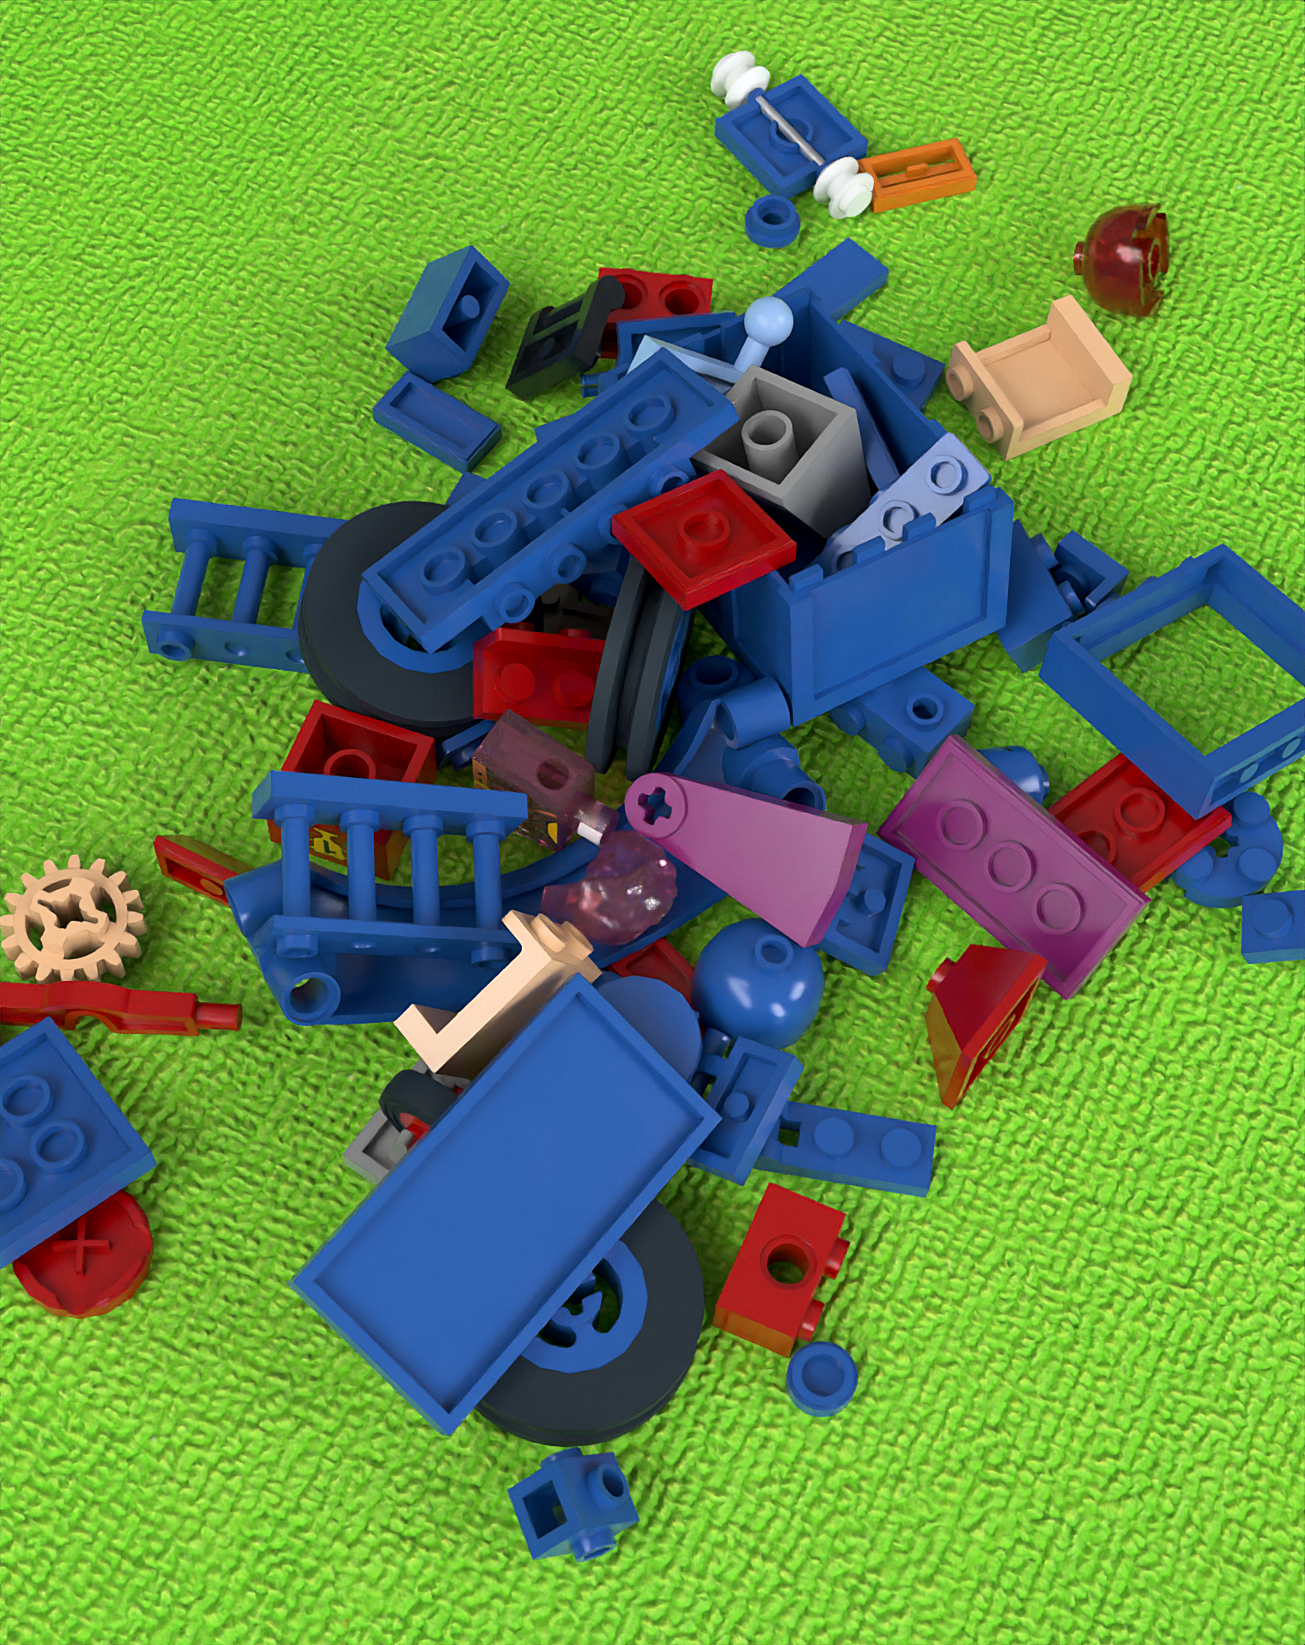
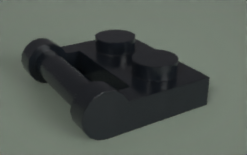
(564, 339)

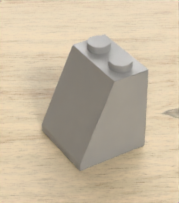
(792, 454)

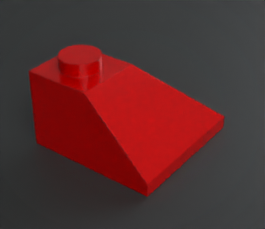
(976, 1011)

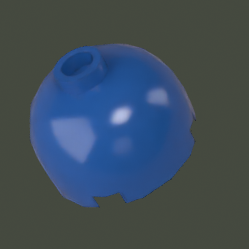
(757, 984)

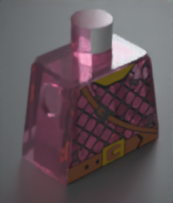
(555, 778)

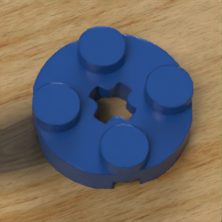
(1248, 863)

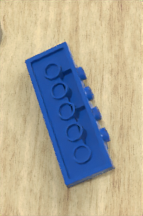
(551, 504)

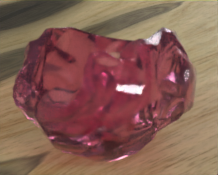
(622, 891)

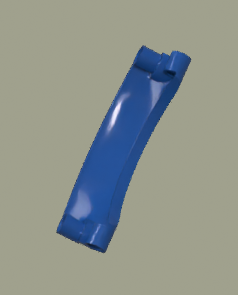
(722, 741)

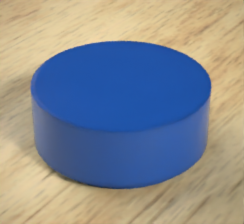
(821, 1379)

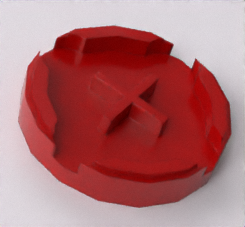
(90, 1261)

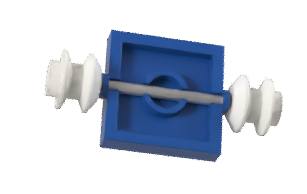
(790, 136)

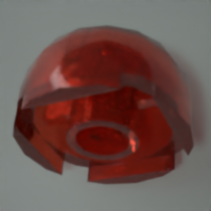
(1124, 258)

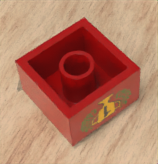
(357, 747)

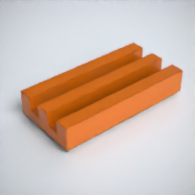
(919, 181)

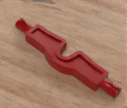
(116, 1007)

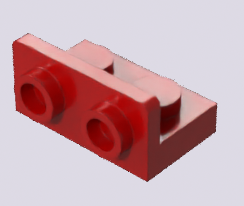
(536, 675)

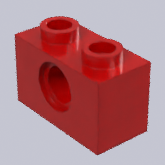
(791, 1231)

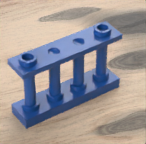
(244, 534)
(423, 815)

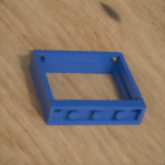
(1134, 728)

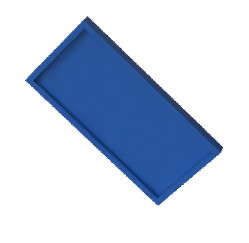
(505, 1204)

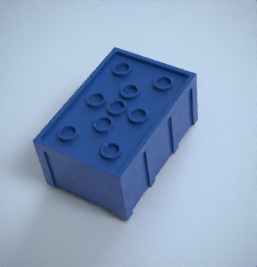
(893, 605)

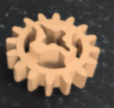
(64, 901)

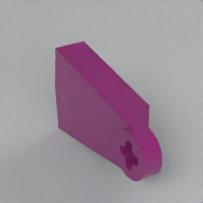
(761, 850)

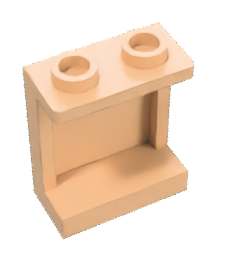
(1040, 381)
(470, 1039)

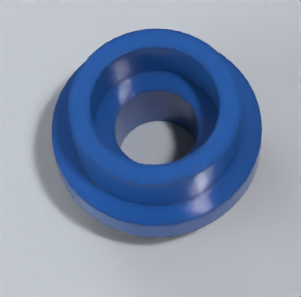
(772, 222)

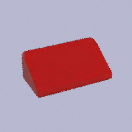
(197, 865)

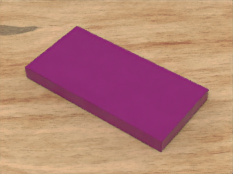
(1013, 865)

